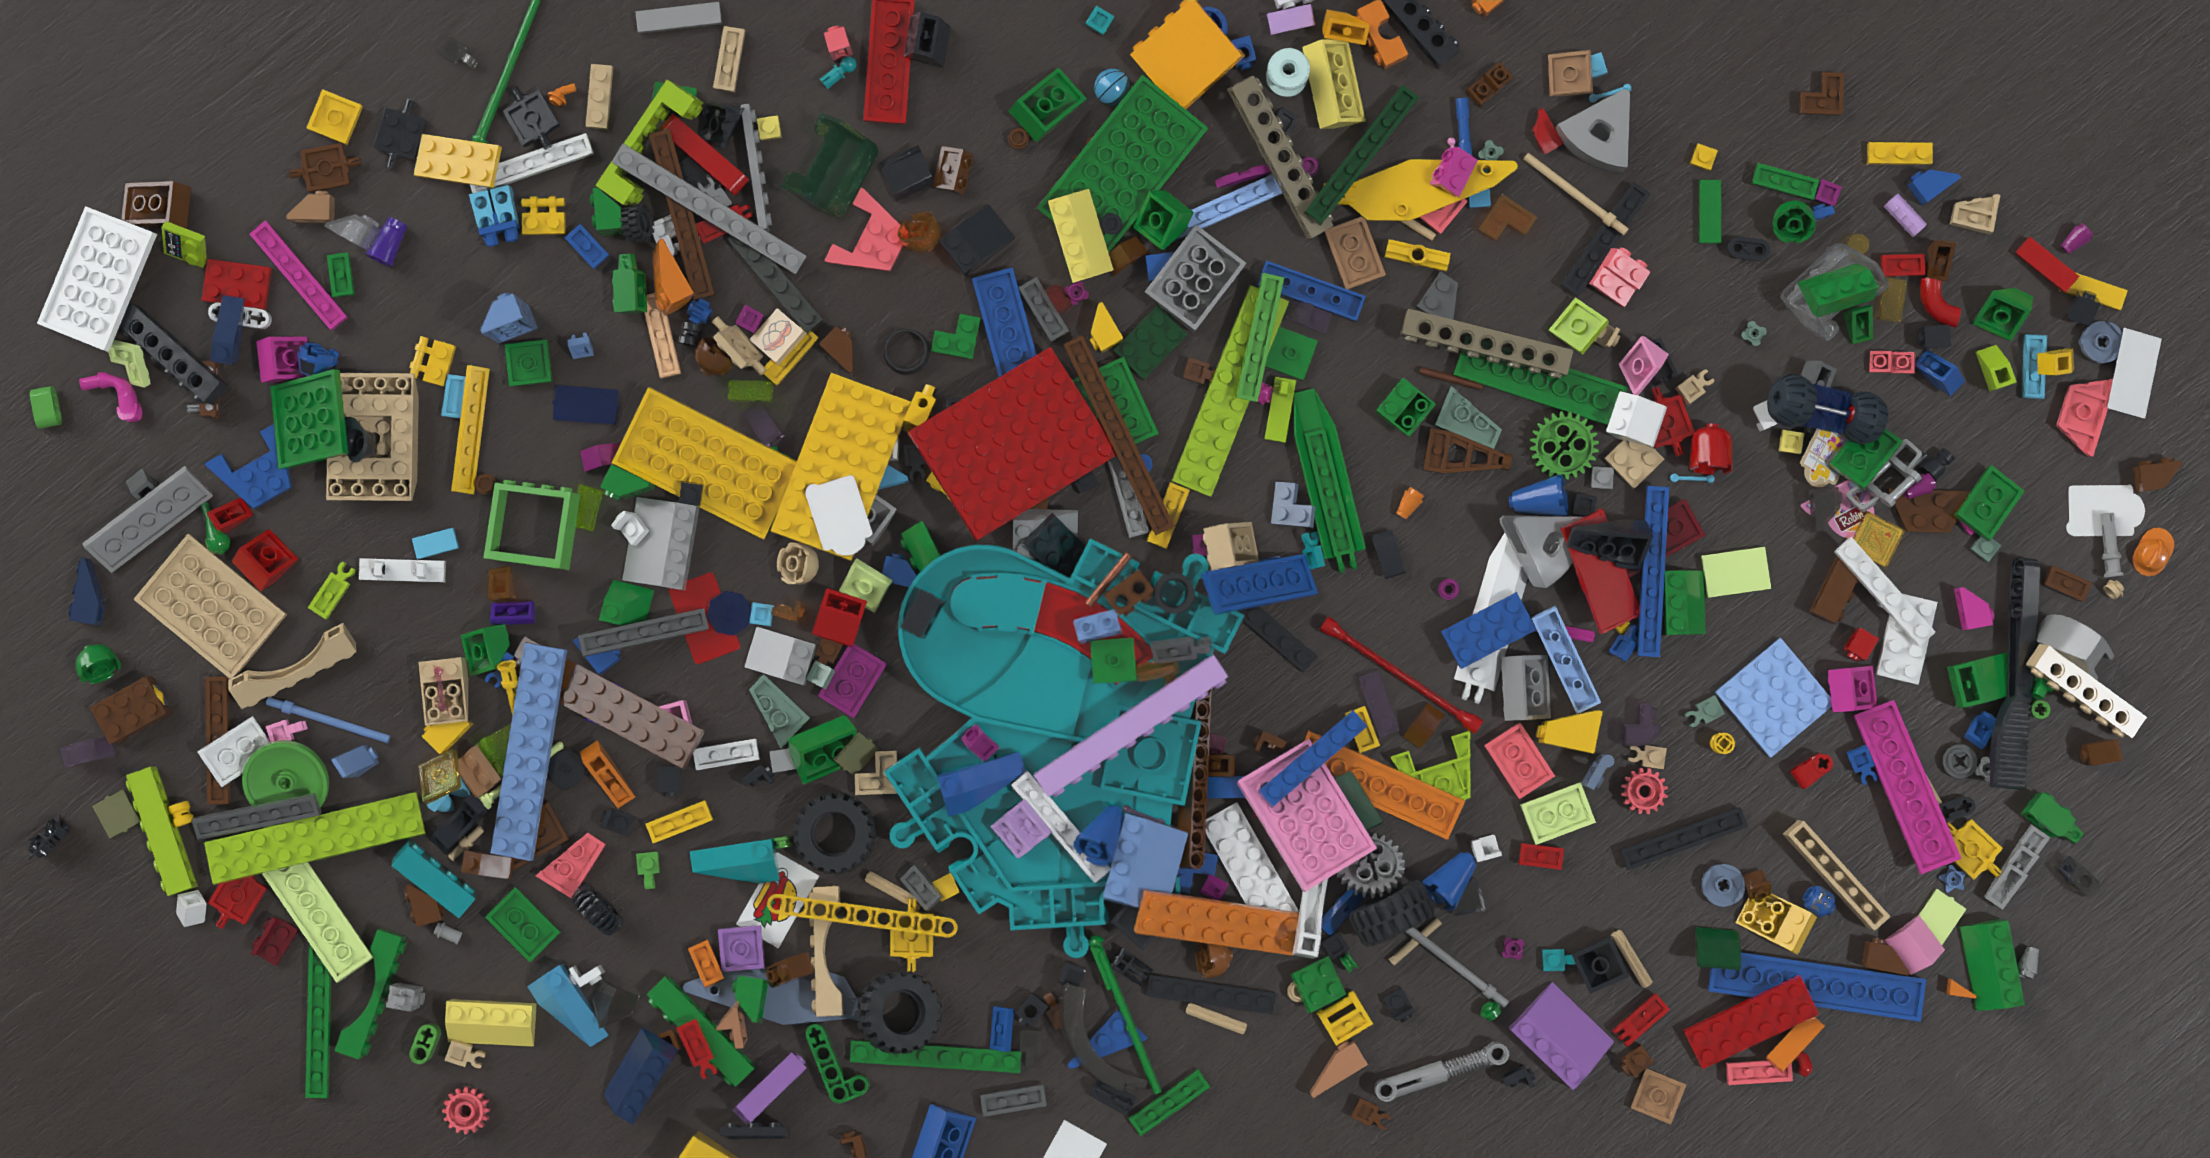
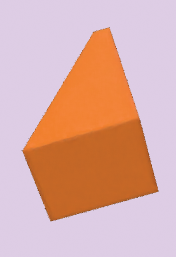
(1955, 989)

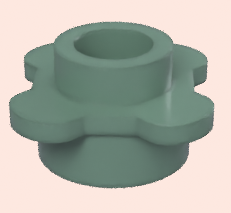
(1489, 146)
(1752, 327)

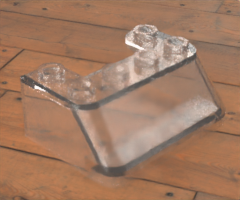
(1834, 258)

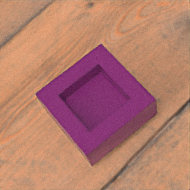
(1827, 193)
(749, 319)
(1214, 887)

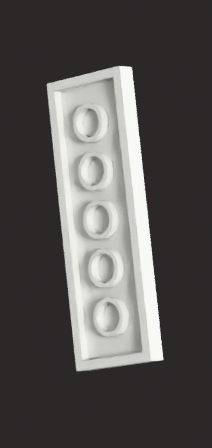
(1247, 860)

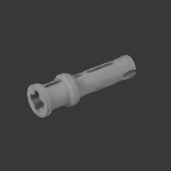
(2111, 555)

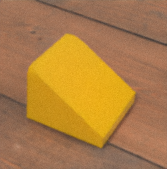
(947, 886)

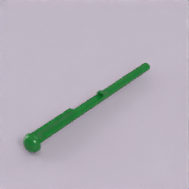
(512, 58)
(1111, 983)

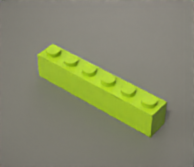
(163, 838)

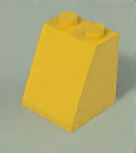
(1572, 732)
(704, 1147)

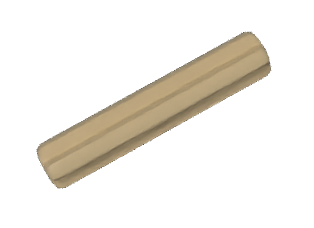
(890, 888)
(1631, 958)
(1216, 1018)

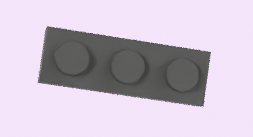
(1043, 309)
(1013, 1100)

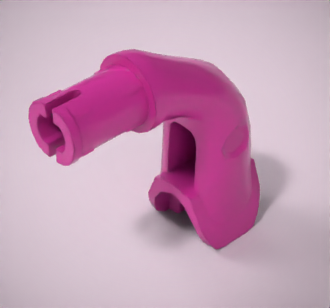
(128, 408)

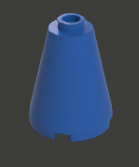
(1541, 498)
(1101, 836)
(1450, 880)

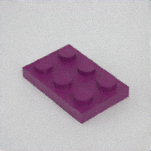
(853, 680)

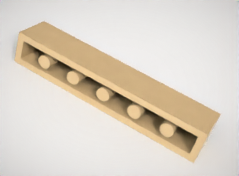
(1836, 875)

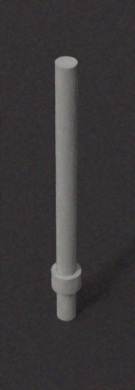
(1488, 990)

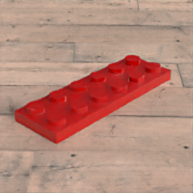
(887, 67)
(1751, 1022)

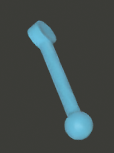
(1593, 97)
(1710, 478)

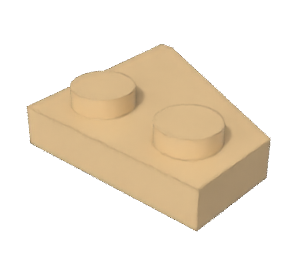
(1976, 215)

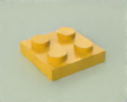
(334, 117)

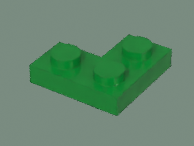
(959, 344)

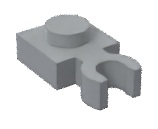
(716, 193)

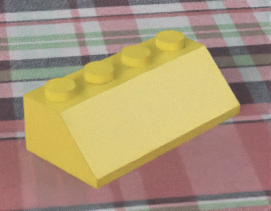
(1334, 84)
(1080, 235)
(491, 1022)

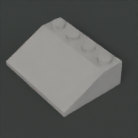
(1195, 278)
(666, 550)

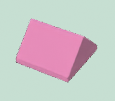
(1642, 364)
(1915, 945)

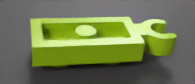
(331, 592)

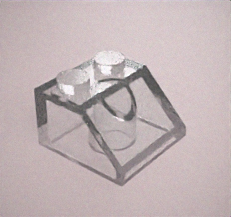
(356, 229)

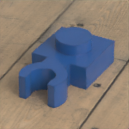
(1862, 761)

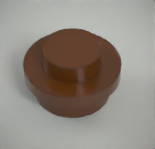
(1018, 138)
(485, 484)

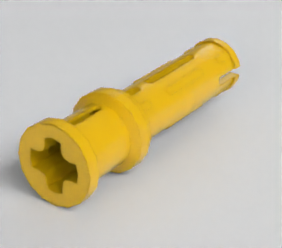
(509, 680)

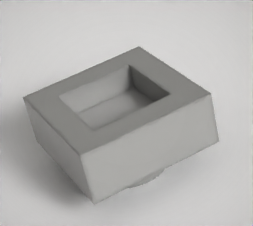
(1602, 477)

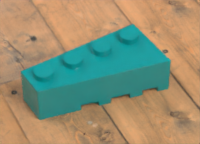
(433, 878)

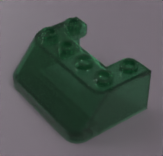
(836, 169)

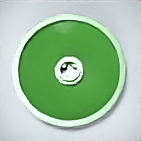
(284, 772)

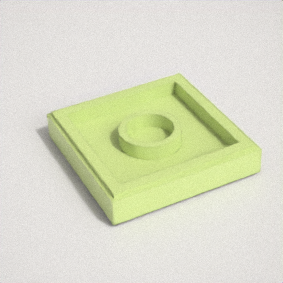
(866, 584)

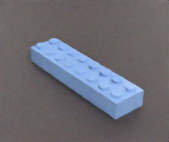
(1566, 659)

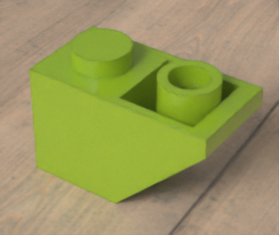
(1995, 368)

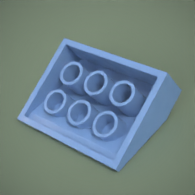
(1144, 860)

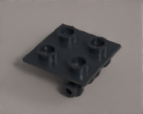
(42, 844)

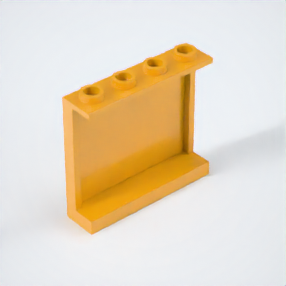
(1186, 54)

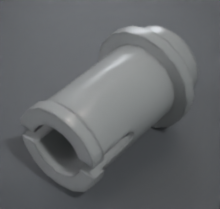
(447, 933)

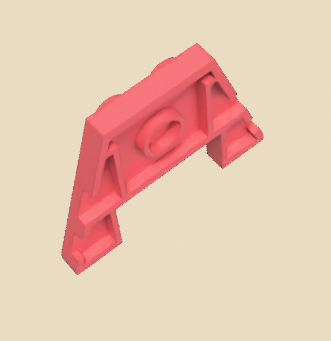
(878, 243)

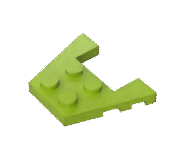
(1449, 776)

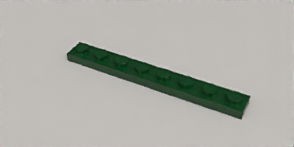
(1361, 155)

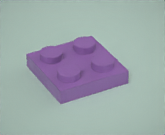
(741, 948)

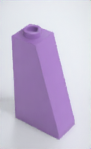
(770, 1088)

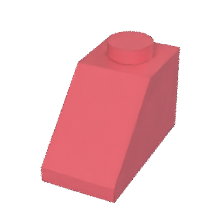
(837, 43)

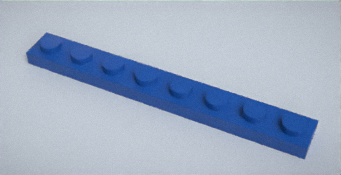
(1653, 573)

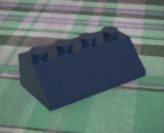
(639, 1075)

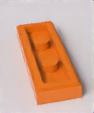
(1794, 1043)

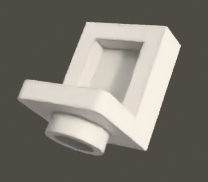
(592, 976)

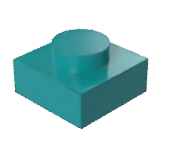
(1099, 20)

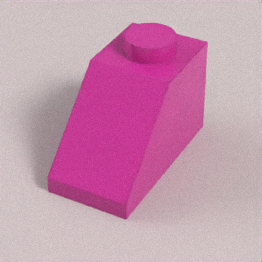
(1972, 610)

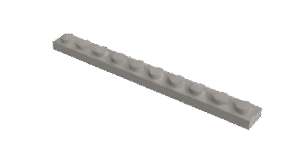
(709, 208)

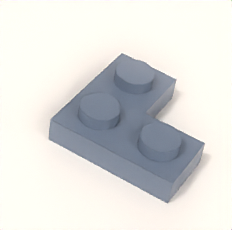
(1286, 510)

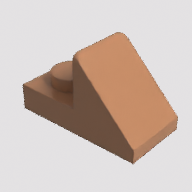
(735, 1022)

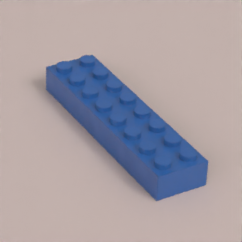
(1317, 292)

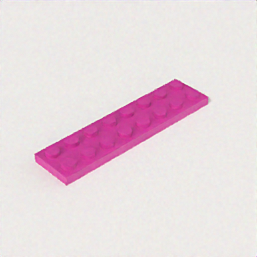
(1907, 787)

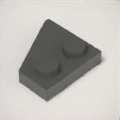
(1440, 297)

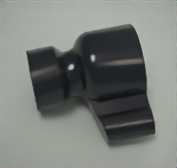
(1935, 466)

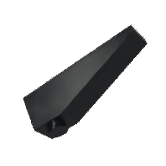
(1618, 541)

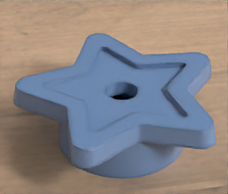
(1957, 883)

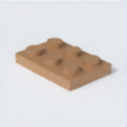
(1354, 253)

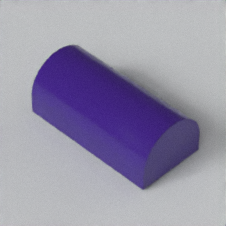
(513, 613)

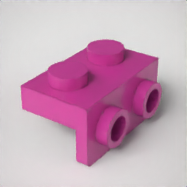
(1454, 171)

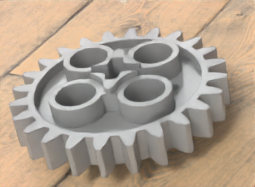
(1387, 860)

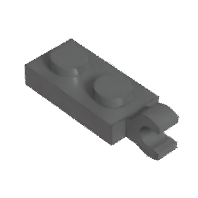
(1179, 649)

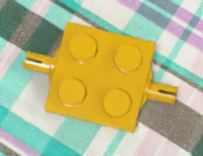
(1976, 849)
(911, 944)

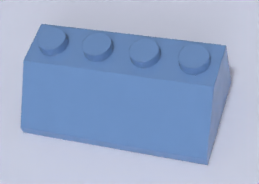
(508, 319)

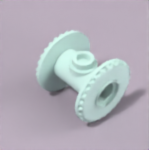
(1290, 60)

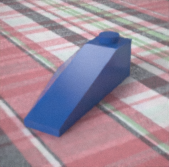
(973, 784)

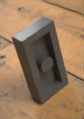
(921, 887)

